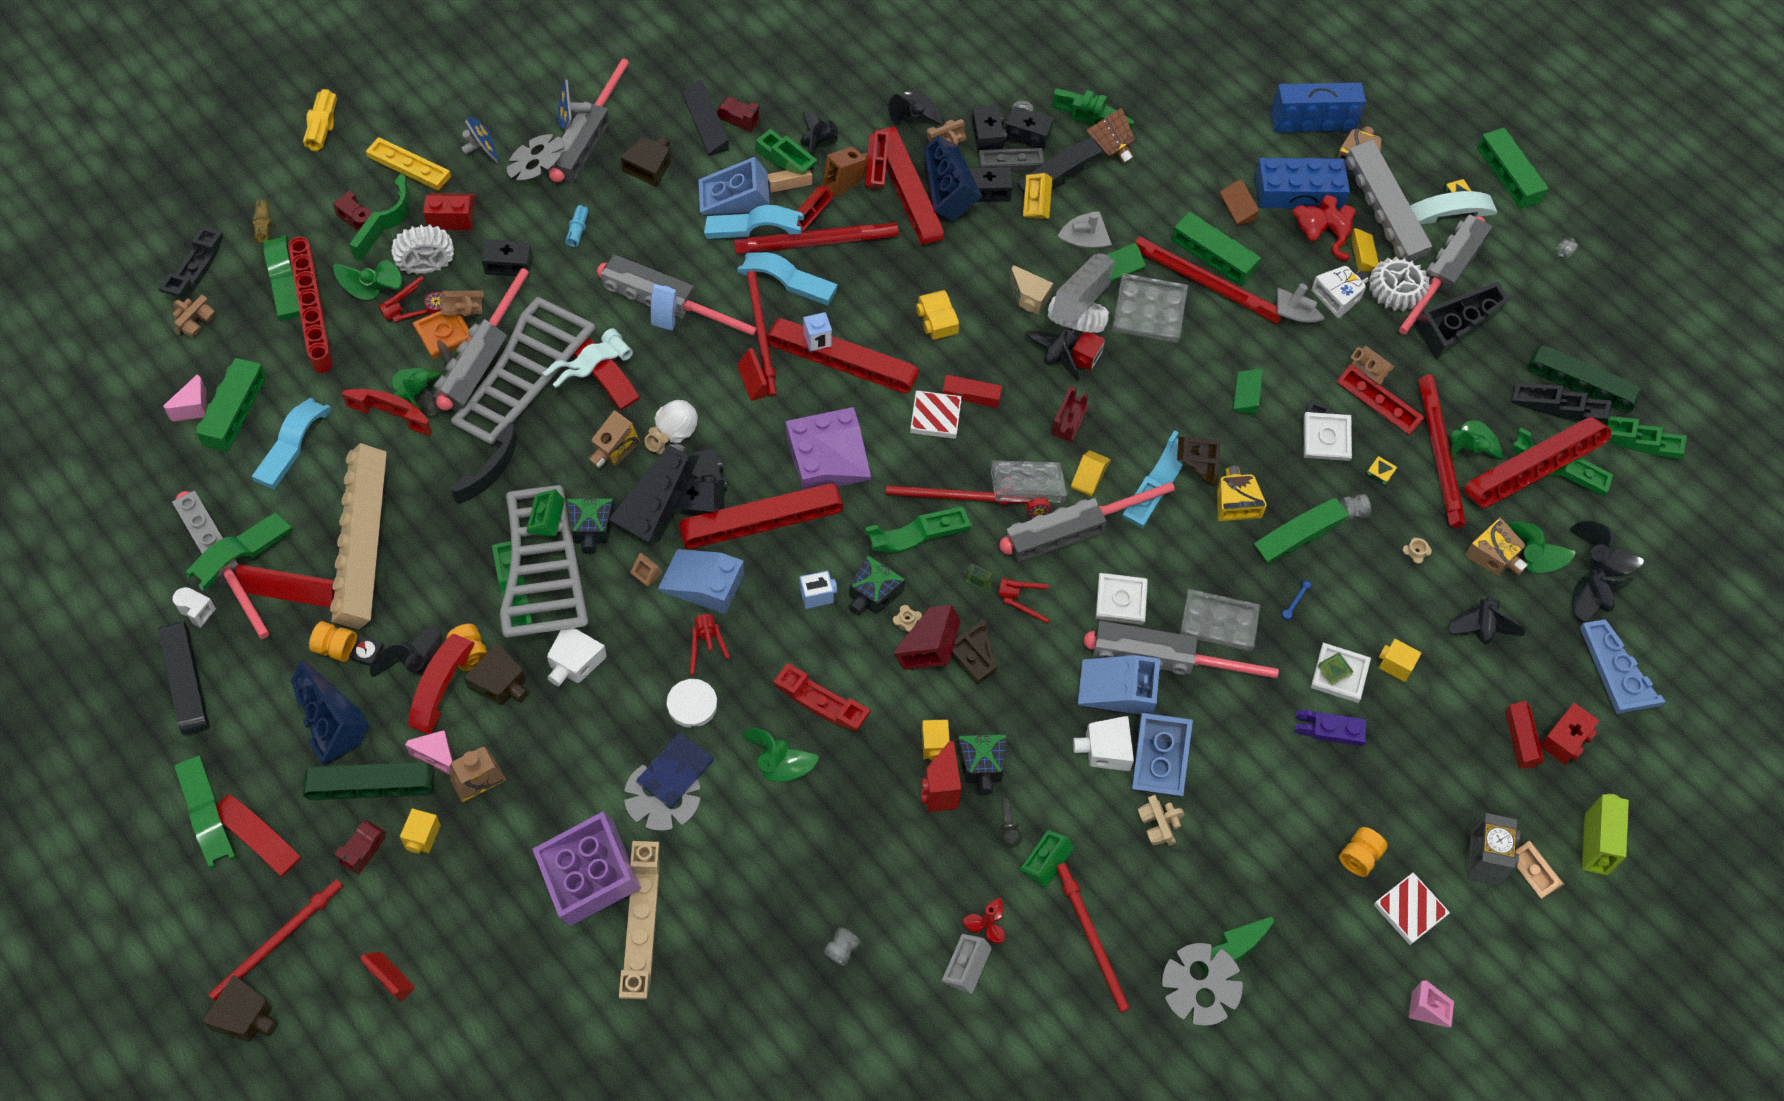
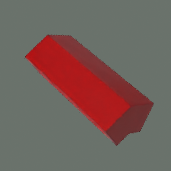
(876, 160)
(820, 192)
(973, 390)
(1524, 735)

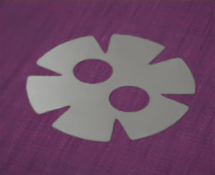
(545, 157)
(659, 814)
(1184, 998)

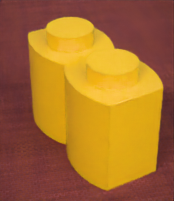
(938, 315)

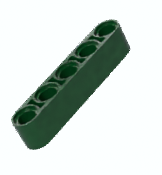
(1584, 378)
(368, 781)

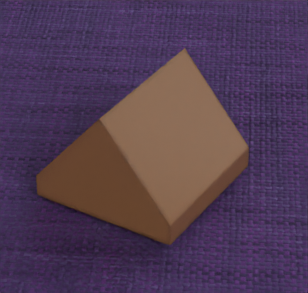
(646, 570)

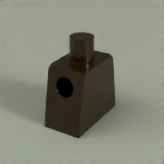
(647, 160)
(497, 677)
(240, 1012)

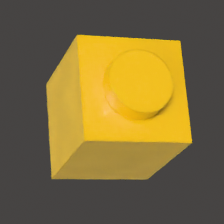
(1399, 659)
(934, 737)
(420, 831)

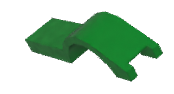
(381, 220)
(281, 278)
(1578, 471)
(921, 529)
(229, 548)
(502, 559)
(203, 810)

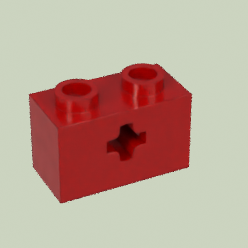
(1569, 734)

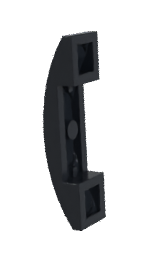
(195, 265)
(470, 486)

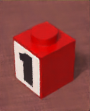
(1087, 350)

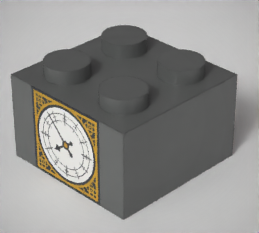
(1493, 849)

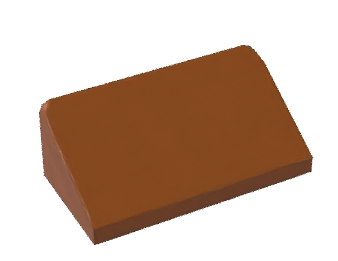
(1239, 203)

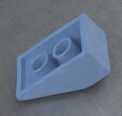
(734, 189)
(703, 578)
(1162, 754)

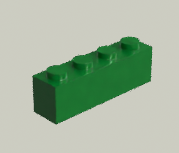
(1512, 168)
(1215, 249)
(231, 404)

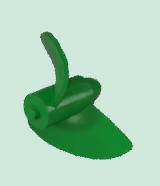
(368, 282)
(411, 382)
(1476, 438)
(1538, 554)
(779, 761)

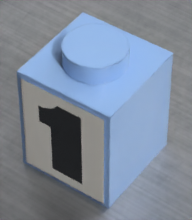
(817, 331)
(817, 589)

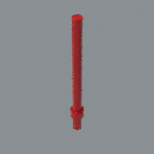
(768, 370)
(945, 494)
(1072, 890)
(318, 902)

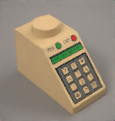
(1030, 290)

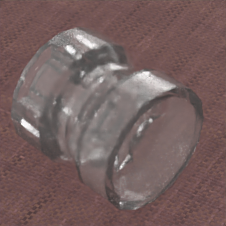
(1356, 506)
(841, 947)

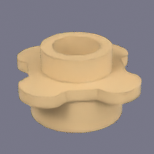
(652, 444)
(1420, 545)
(904, 624)

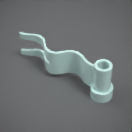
(611, 347)

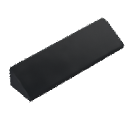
(706, 118)

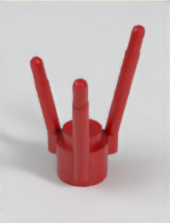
(390, 309)
(1011, 589)
(705, 629)

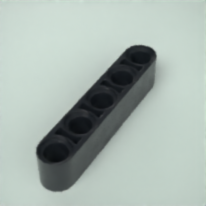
(183, 678)

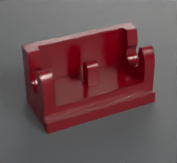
(1070, 415)

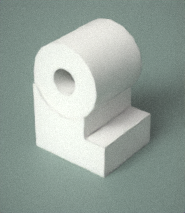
(193, 605)

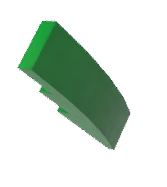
(1071, 102)
(1645, 439)
(1301, 529)

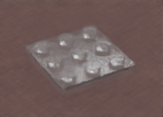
(1150, 308)

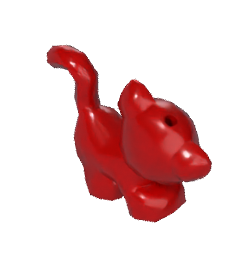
(1315, 220)

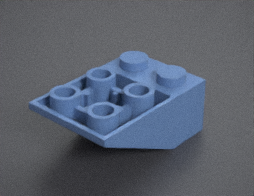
(1120, 684)

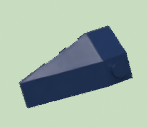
(332, 718)

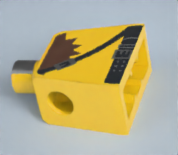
(1239, 497)

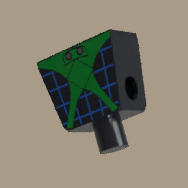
(590, 521)
(874, 587)
(982, 759)

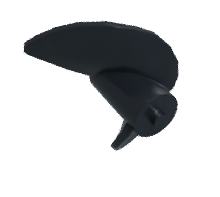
(913, 104)
(817, 131)
(1057, 347)
(1604, 553)
(1596, 591)
(1487, 620)
(413, 655)

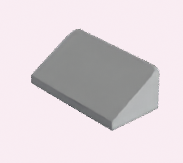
(967, 963)

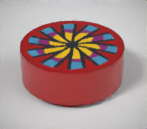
(433, 302)
(1037, 507)

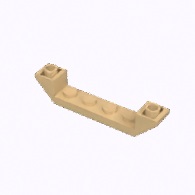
(639, 948)

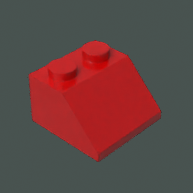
(450, 210)
(942, 782)

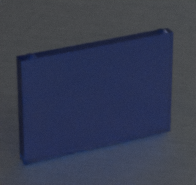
(675, 770)

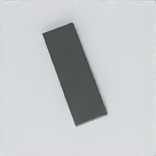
(1014, 158)

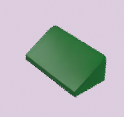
(1126, 261)
(1248, 391)
(546, 513)
(1046, 856)

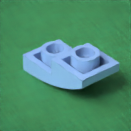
(663, 306)

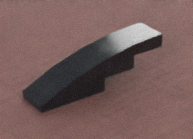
(1067, 162)
(1556, 402)

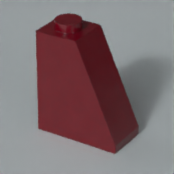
(930, 639)

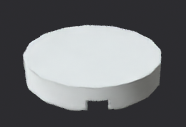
(692, 703)

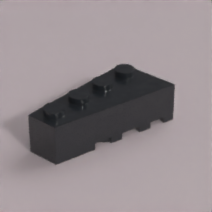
(1457, 318)
(656, 495)

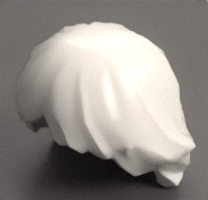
(677, 420)

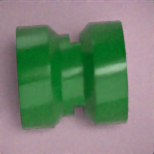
(1094, 103)

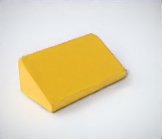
(1037, 196)
(1364, 250)

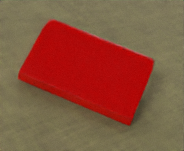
(752, 376)
(387, 974)

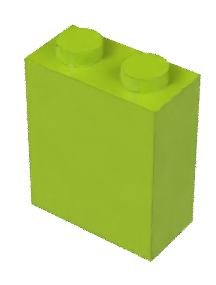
(1605, 834)

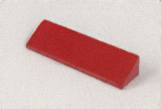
(1380, 400)
(285, 585)

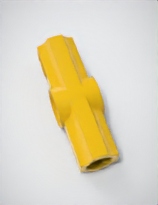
(320, 120)

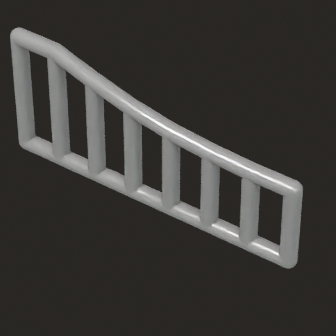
(509, 354)
(516, 570)

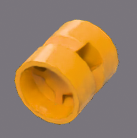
(470, 632)
(332, 641)
(1363, 851)

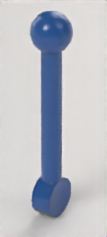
(1287, 614)

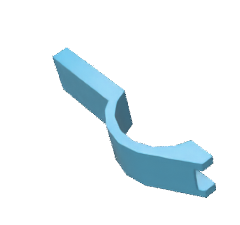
(742, 224)
(793, 279)
(289, 443)
(1163, 473)

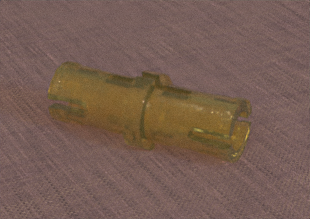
(261, 221)

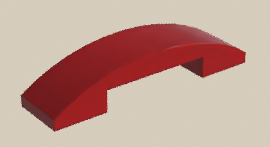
(612, 379)
(364, 399)
(435, 681)
(820, 700)
(257, 835)

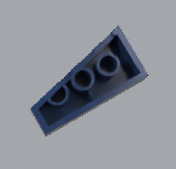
(949, 179)

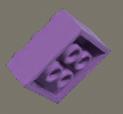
(828, 449)
(586, 868)

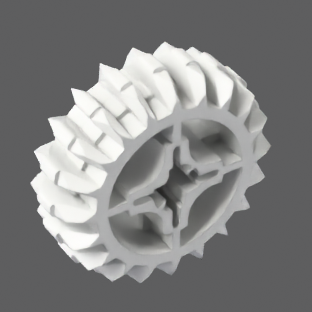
(422, 249)
(1398, 283)
(1091, 320)

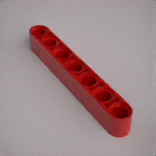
(911, 191)
(310, 305)
(845, 357)
(1537, 462)
(760, 516)

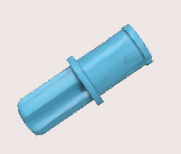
(576, 226)

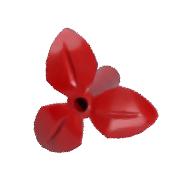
(993, 913)

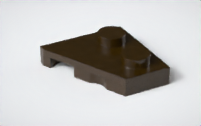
(1200, 457)
(975, 653)

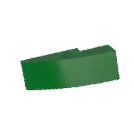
(784, 152)
(1241, 940)

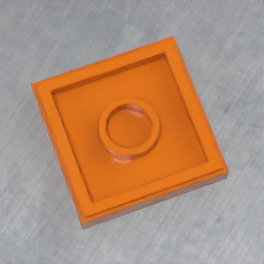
(447, 328)

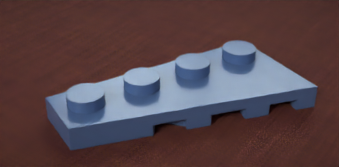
(1618, 670)

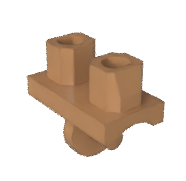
(950, 131)
(461, 302)
(188, 312)
(1371, 364)

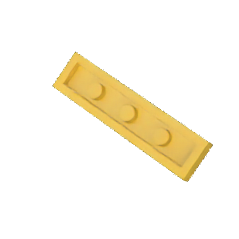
(408, 163)

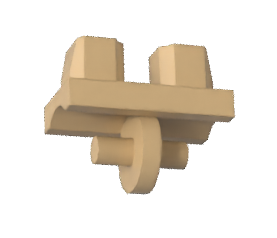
(1154, 811)

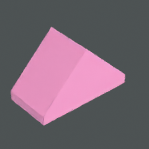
(188, 402)
(432, 749)
(1431, 1005)

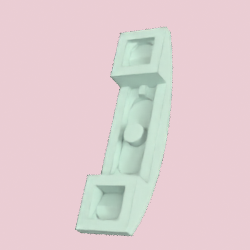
(1452, 204)

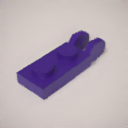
(1332, 727)

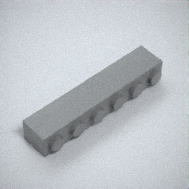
(1388, 202)
(1083, 288)

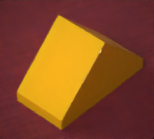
(1090, 472)

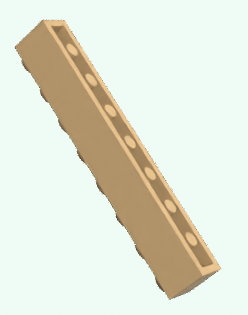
(358, 537)

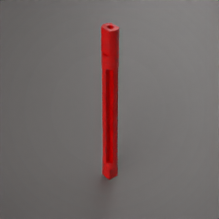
(815, 238)
(1208, 280)
(1442, 451)

